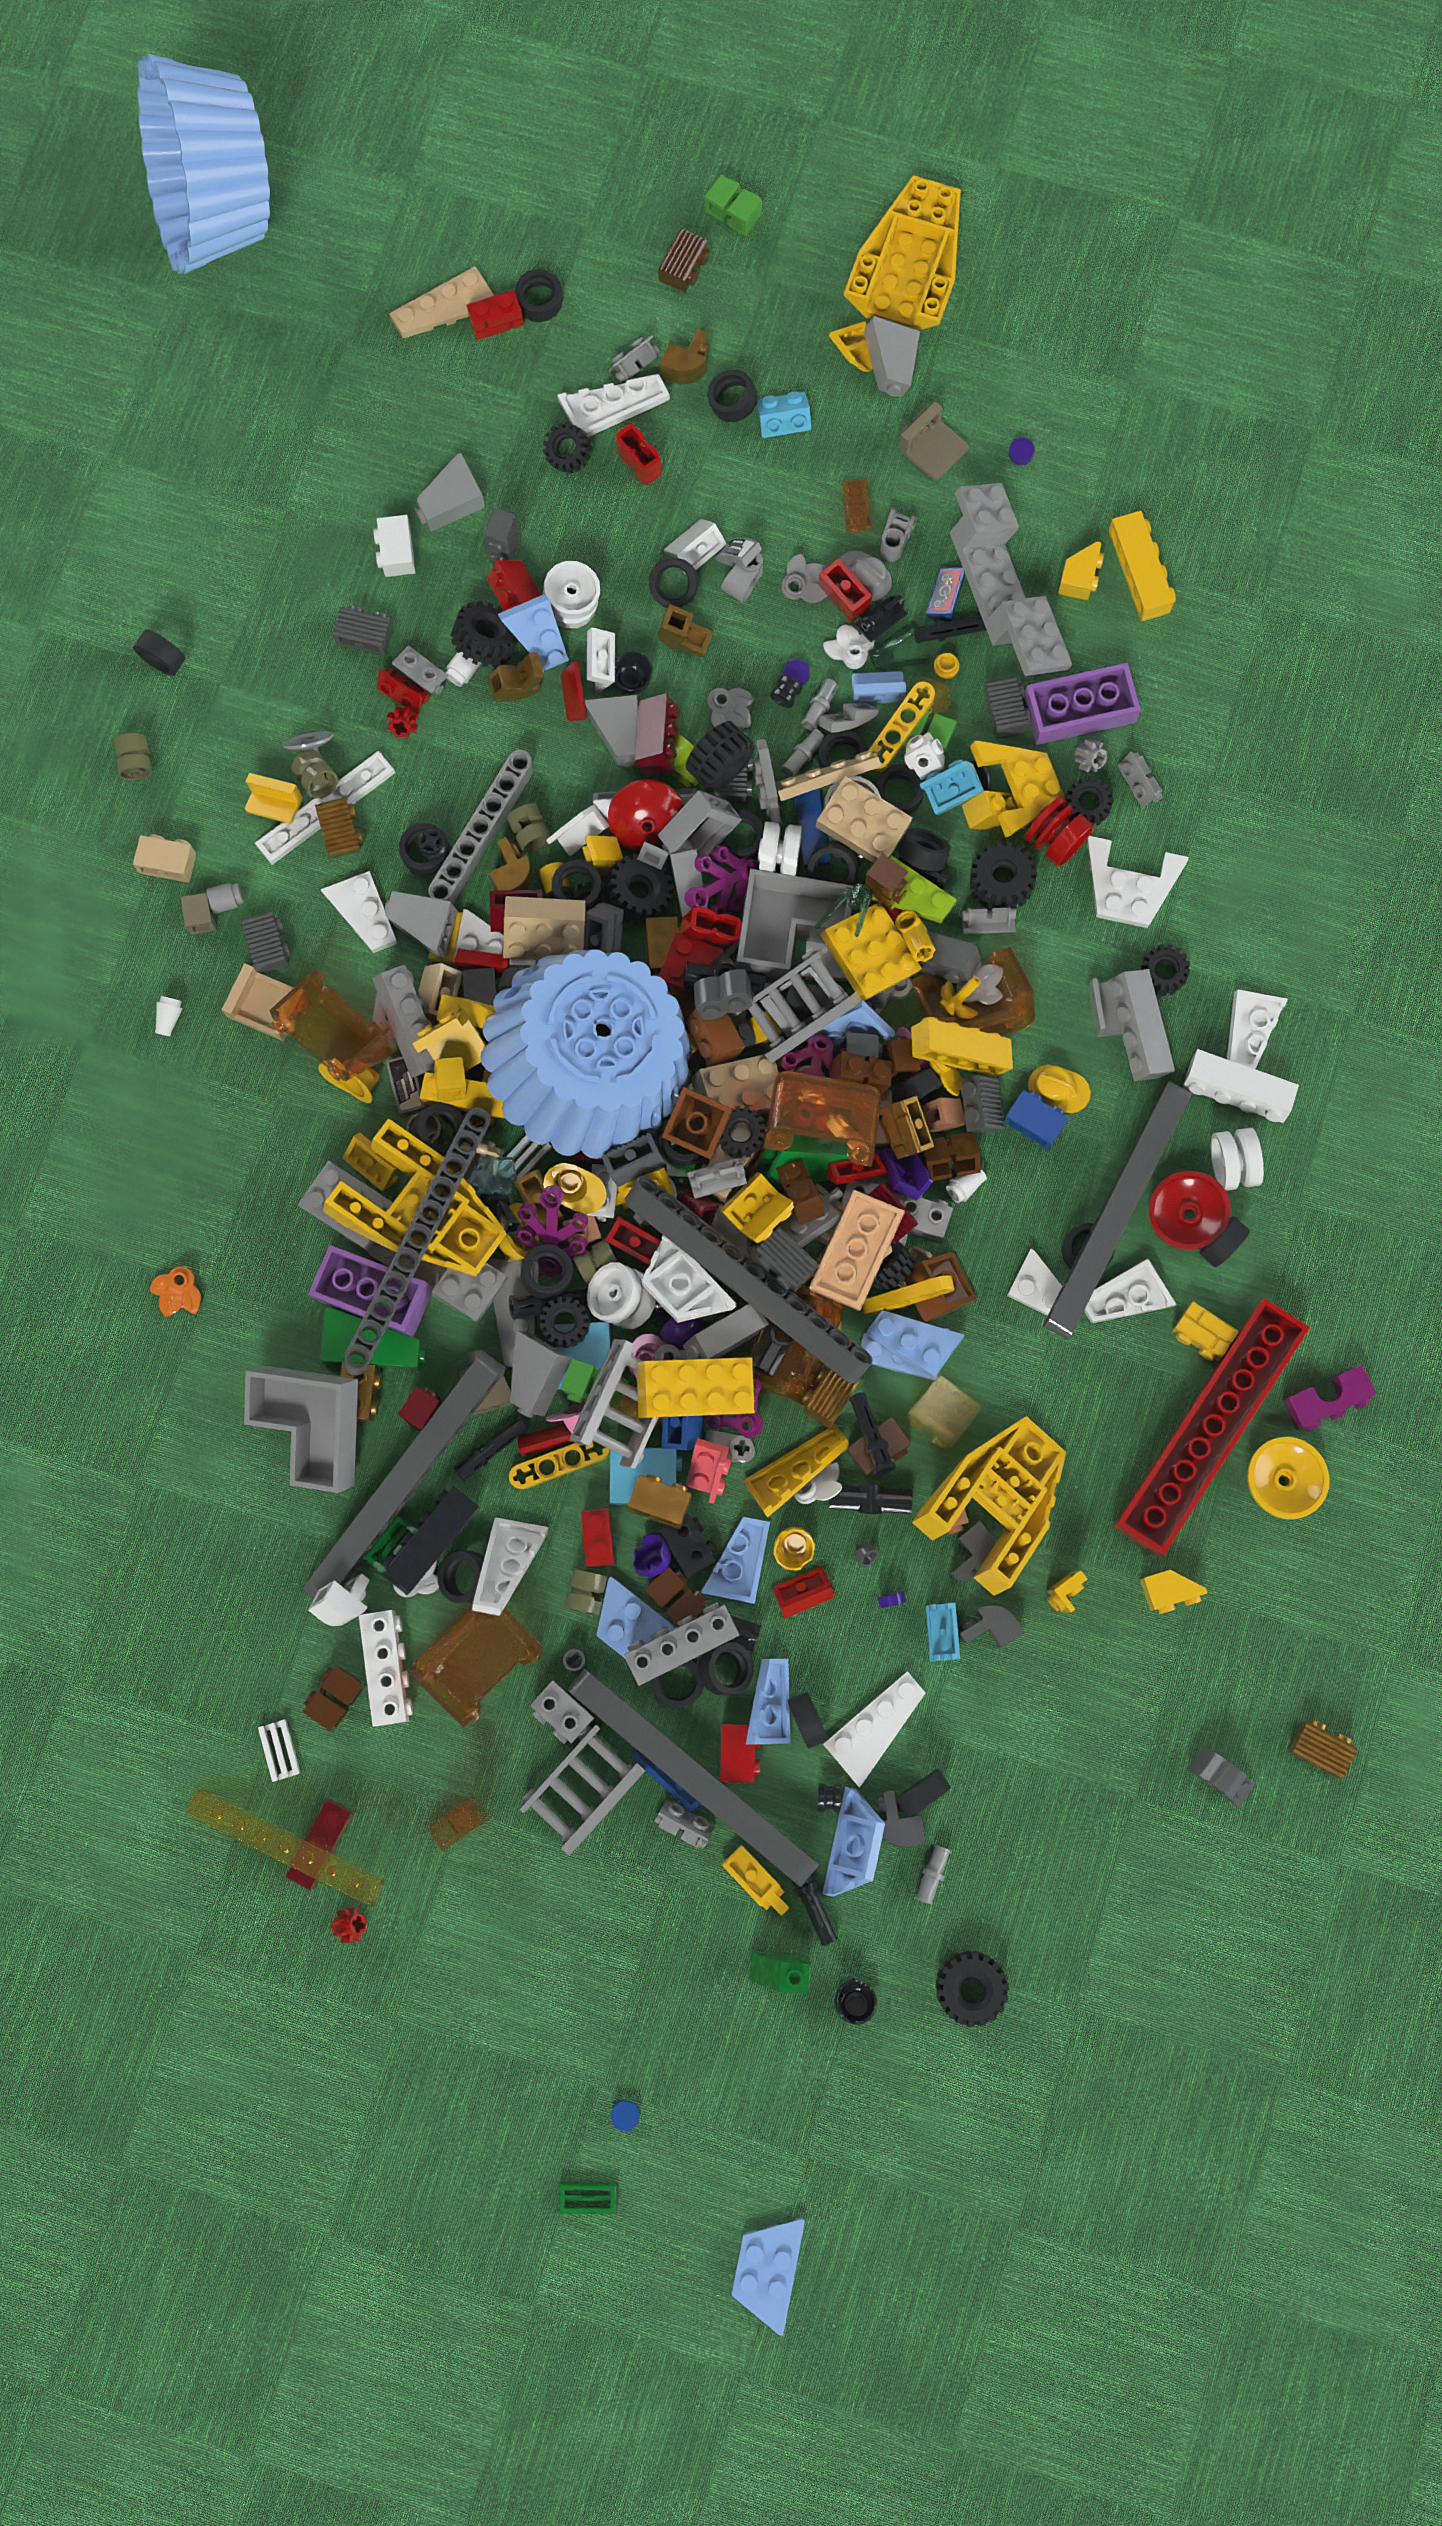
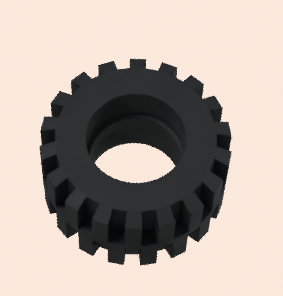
(719, 756)

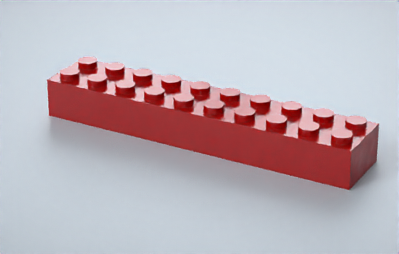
(1211, 1427)

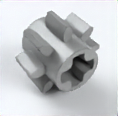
(1090, 755)

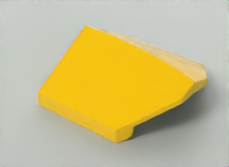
(853, 345)

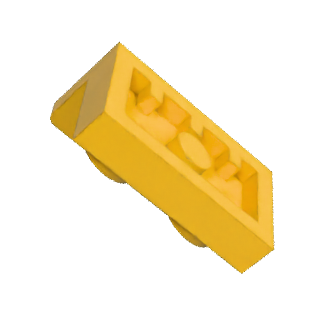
(370, 1164)
(1066, 1587)

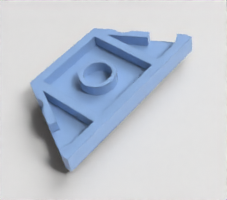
(627, 1619)
(854, 1845)
(768, 2270)

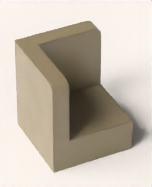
(197, 914)

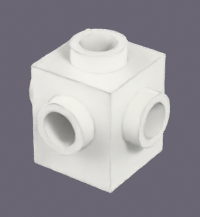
(924, 755)

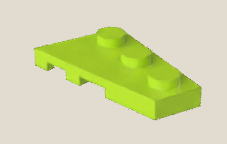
(924, 897)

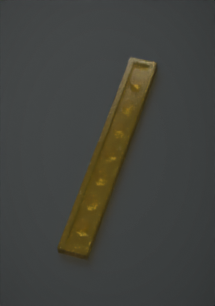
(285, 1847)

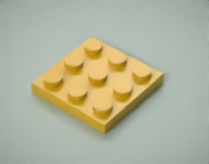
(875, 957)

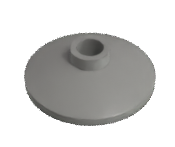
(308, 741)

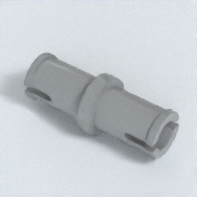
(820, 704)
(803, 753)
(932, 1874)

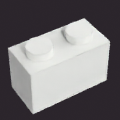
(396, 546)

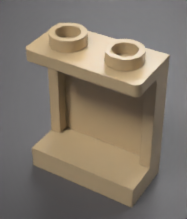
(253, 998)

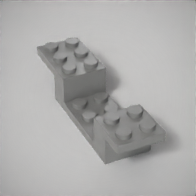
(1005, 610)
(453, 1288)

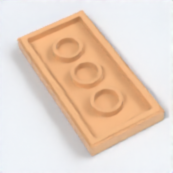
(856, 1250)

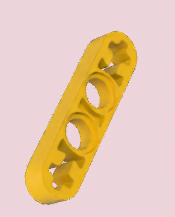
(901, 727)
(908, 1295)
(561, 1466)

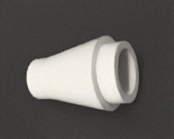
(167, 1015)
(964, 1186)

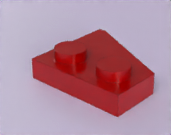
(683, 950)

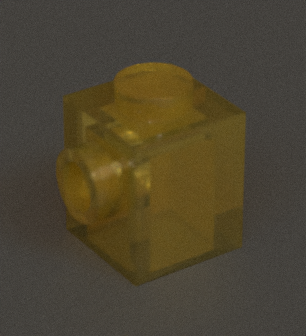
(941, 699)

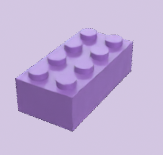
(1082, 703)
(352, 1281)

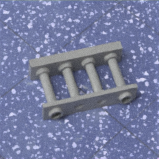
(821, 1016)
(598, 1406)
(590, 1815)

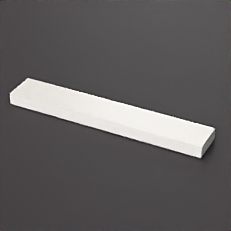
(306, 823)

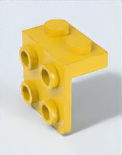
(452, 1038)
(757, 1208)

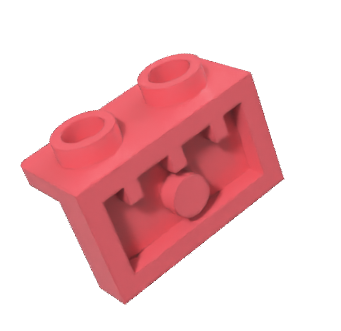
(707, 1468)

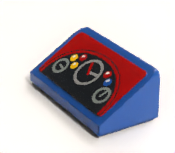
(946, 593)

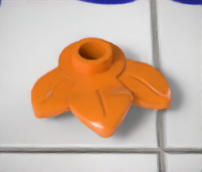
(175, 1295)

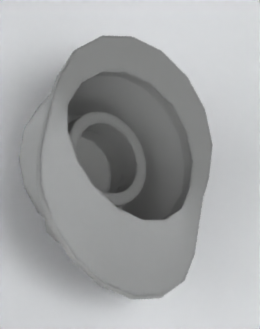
(869, 572)

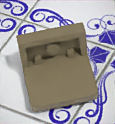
(931, 443)

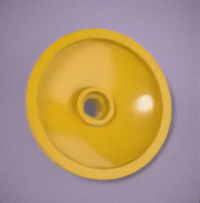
(1301, 1468)

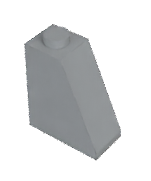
(891, 354)
(449, 496)
(617, 725)
(684, 876)
(423, 920)
(726, 1334)
(536, 1374)

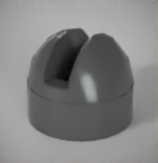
(866, 1554)
(577, 1663)

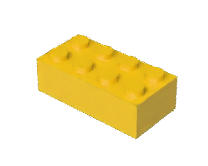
(695, 1387)

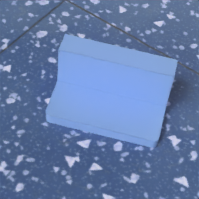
(878, 687)

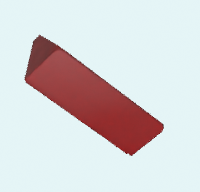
(573, 693)
(472, 959)
(847, 1171)
(544, 1440)
(803, 1592)

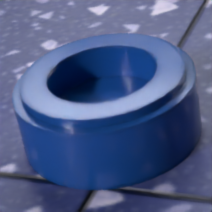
(625, 2115)

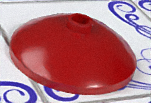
(641, 803)
(1193, 1193)

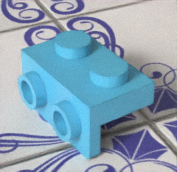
(784, 414)
(952, 786)

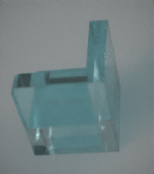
(496, 1175)

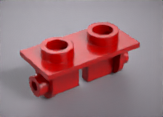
(393, 685)

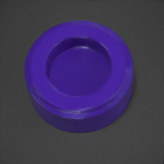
(1021, 451)
(798, 671)
(891, 1599)

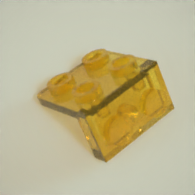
(943, 1412)

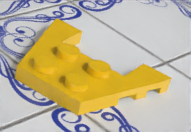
(1029, 778)

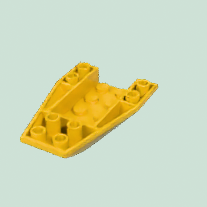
(909, 257)

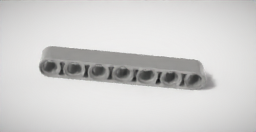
(486, 818)

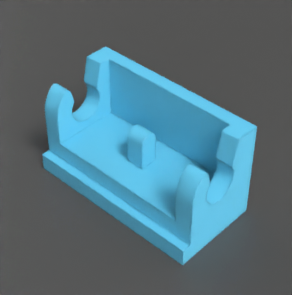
(942, 1632)

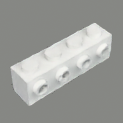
(1240, 1086)
(384, 1668)

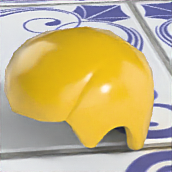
(793, 1548)

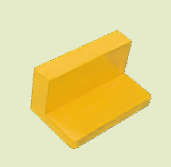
(273, 798)

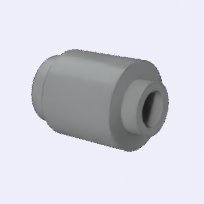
(224, 897)

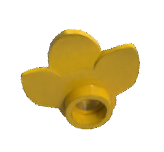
(949, 1077)

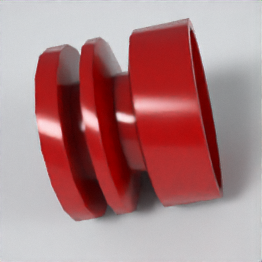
(1055, 828)

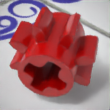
(402, 722)
(349, 1925)

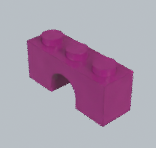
(1351, 1389)

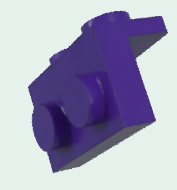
(906, 1174)

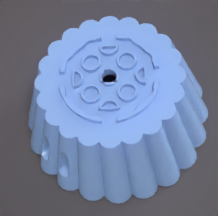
(201, 160)
(567, 1079)

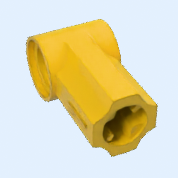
(915, 935)

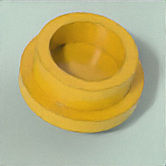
(946, 665)

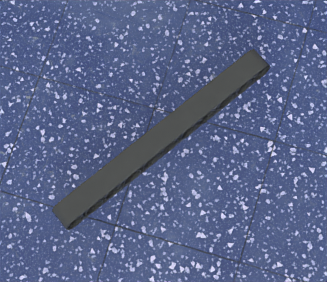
(1117, 1210)
(413, 1251)
(748, 1279)
(407, 1474)
(693, 1777)

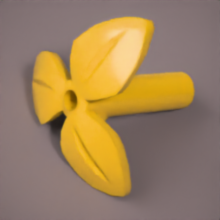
(953, 1002)

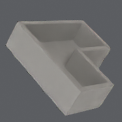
(777, 913)
(321, 1421)

